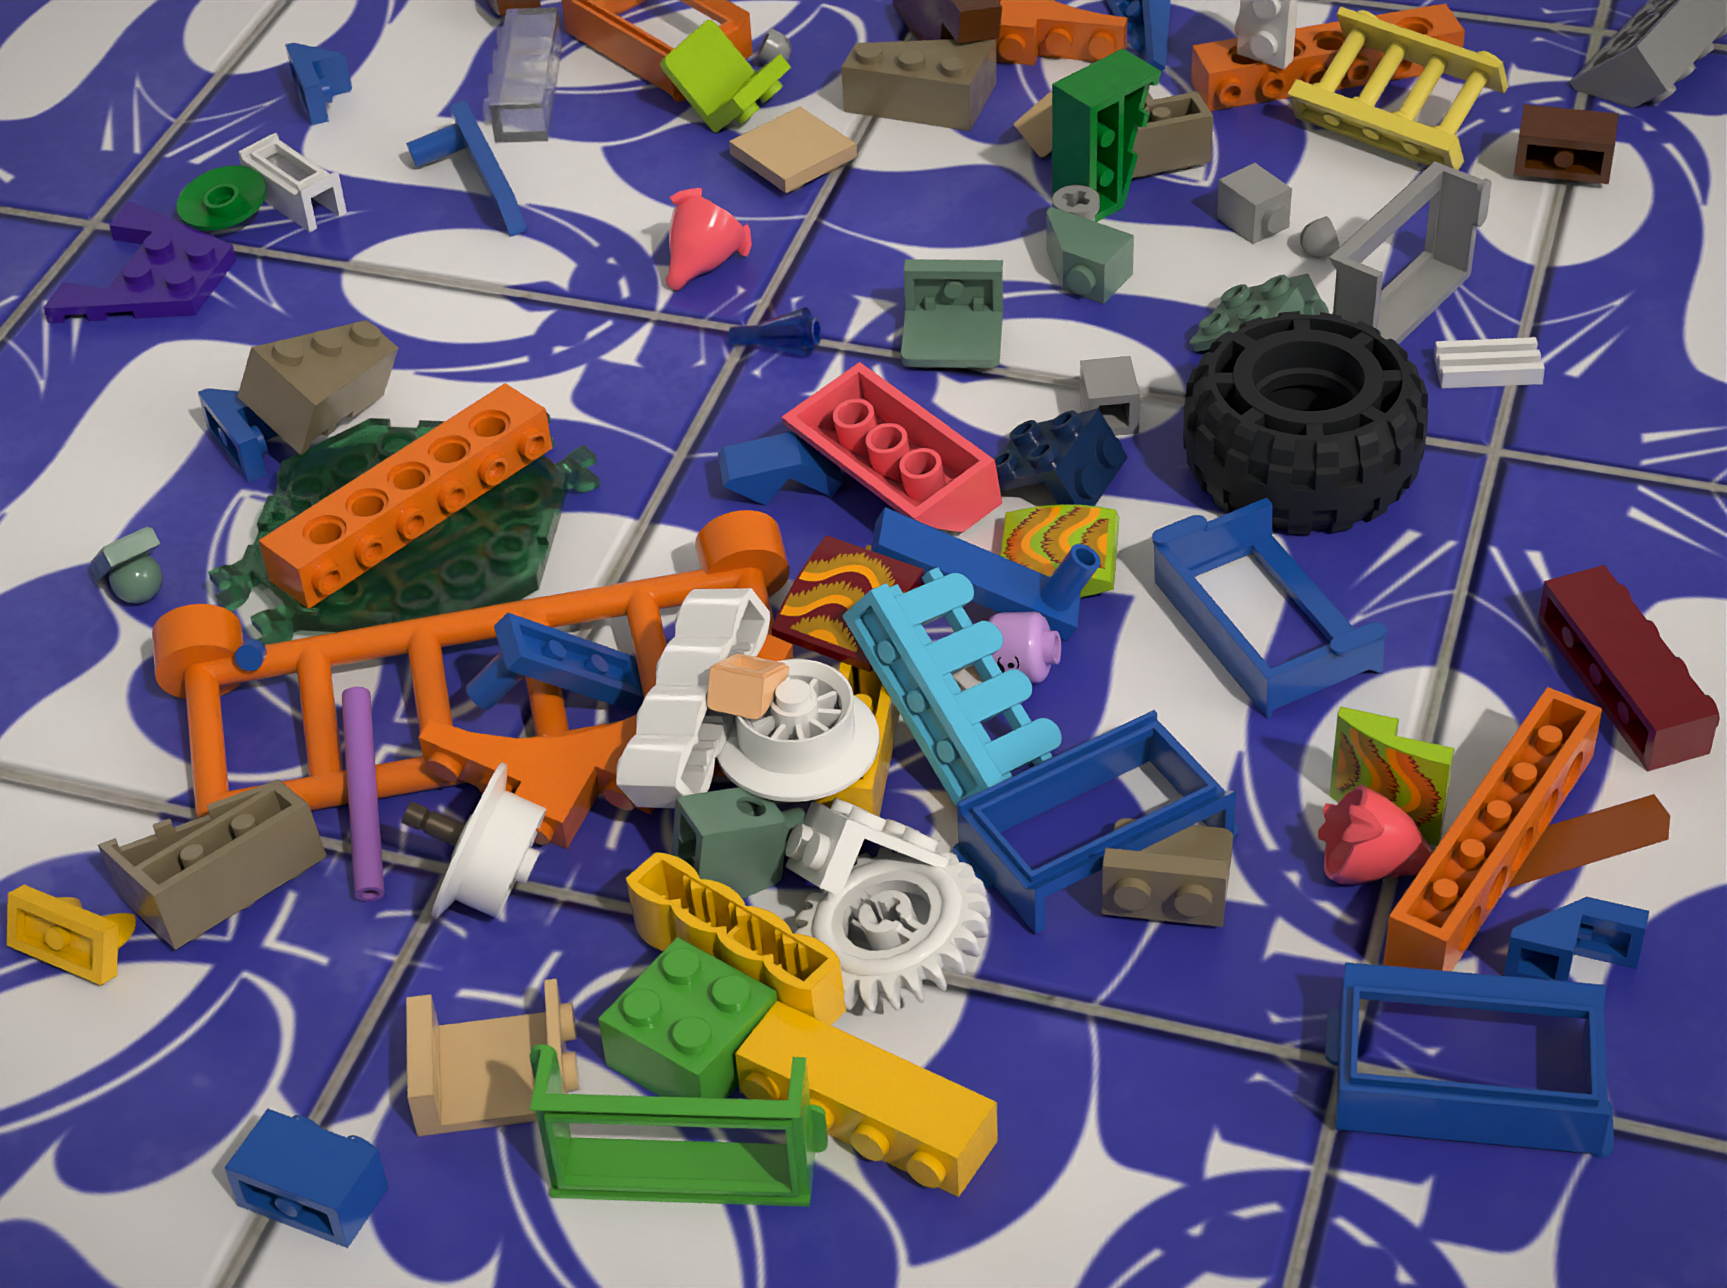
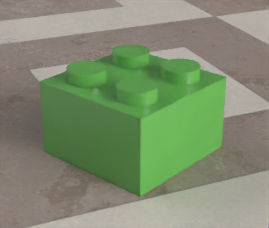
(684, 1024)

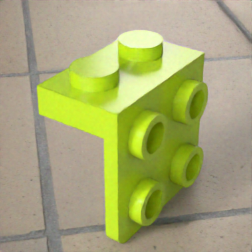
(719, 78)

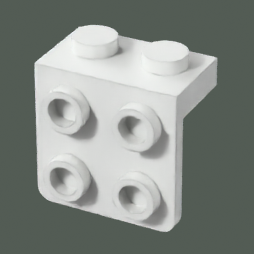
(1267, 31)
(831, 838)

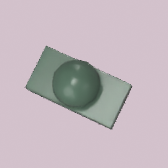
(129, 566)

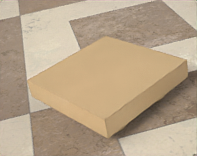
(793, 149)

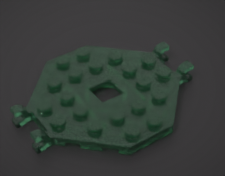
(471, 560)

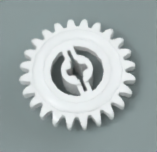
(900, 945)

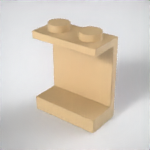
(482, 1068)

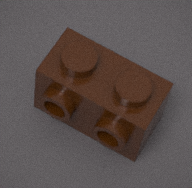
(1566, 144)

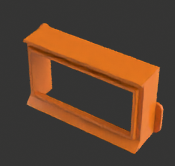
(602, 29)

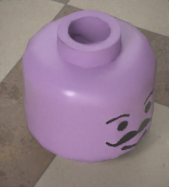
(1026, 644)

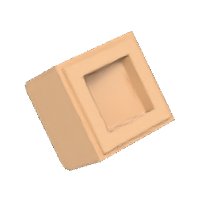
(744, 685)

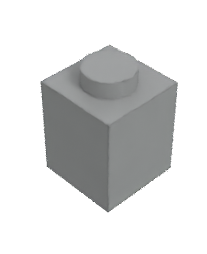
(1254, 203)
(1114, 390)

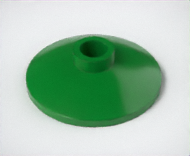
(221, 197)

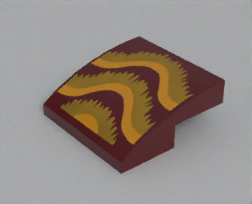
(827, 588)

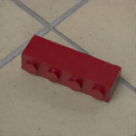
(1628, 668)

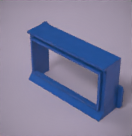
(1200, 546)
(1071, 774)
(1467, 1109)

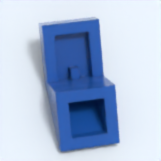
(765, 464)
(1583, 928)

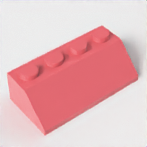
(898, 450)

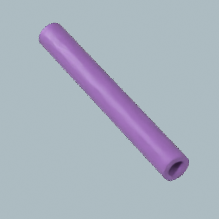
(362, 794)

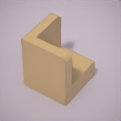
(1037, 126)

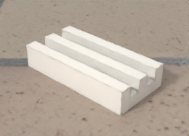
(1488, 362)

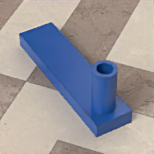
(468, 135)
(995, 580)

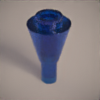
(790, 332)

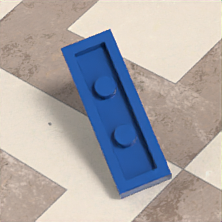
(558, 660)

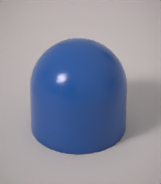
(250, 654)

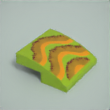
(1045, 534)
(1400, 768)

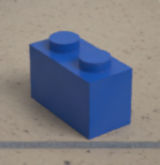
(307, 1177)

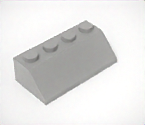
(1653, 51)

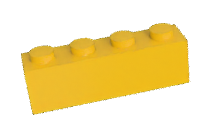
(873, 1098)

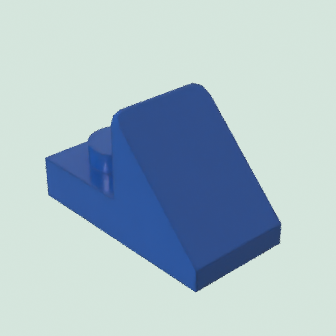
(317, 78)
(237, 430)

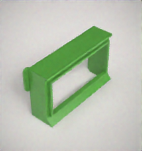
(677, 1168)

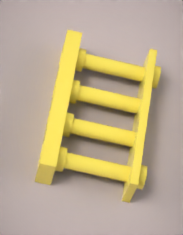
(1397, 130)

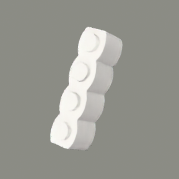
(675, 727)

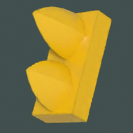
(67, 934)

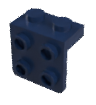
(1070, 454)

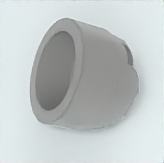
(773, 45)
(1319, 238)

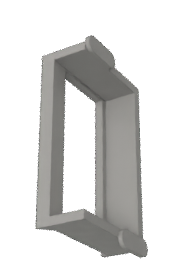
(1455, 211)

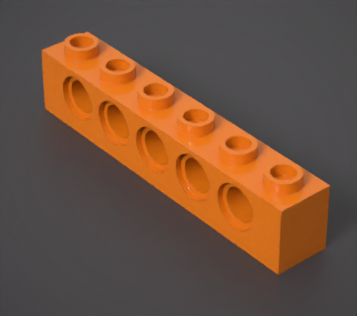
(1235, 80)
(405, 495)
(1493, 835)

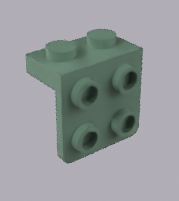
(1263, 300)
(952, 313)

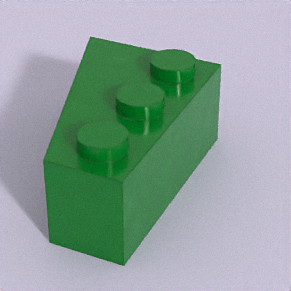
(1097, 125)

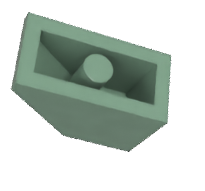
(1088, 255)

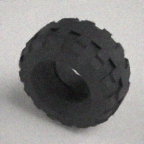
(1309, 418)

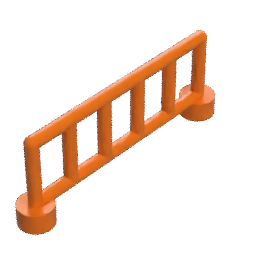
(199, 643)

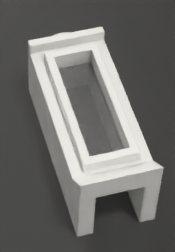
(293, 181)

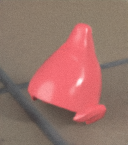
(701, 237)
(1370, 839)

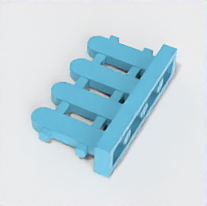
(926, 694)

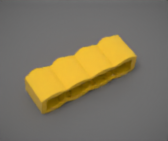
(674, 903)

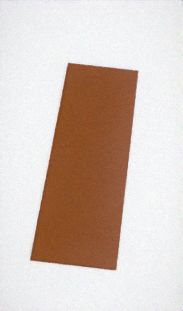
(1595, 838)

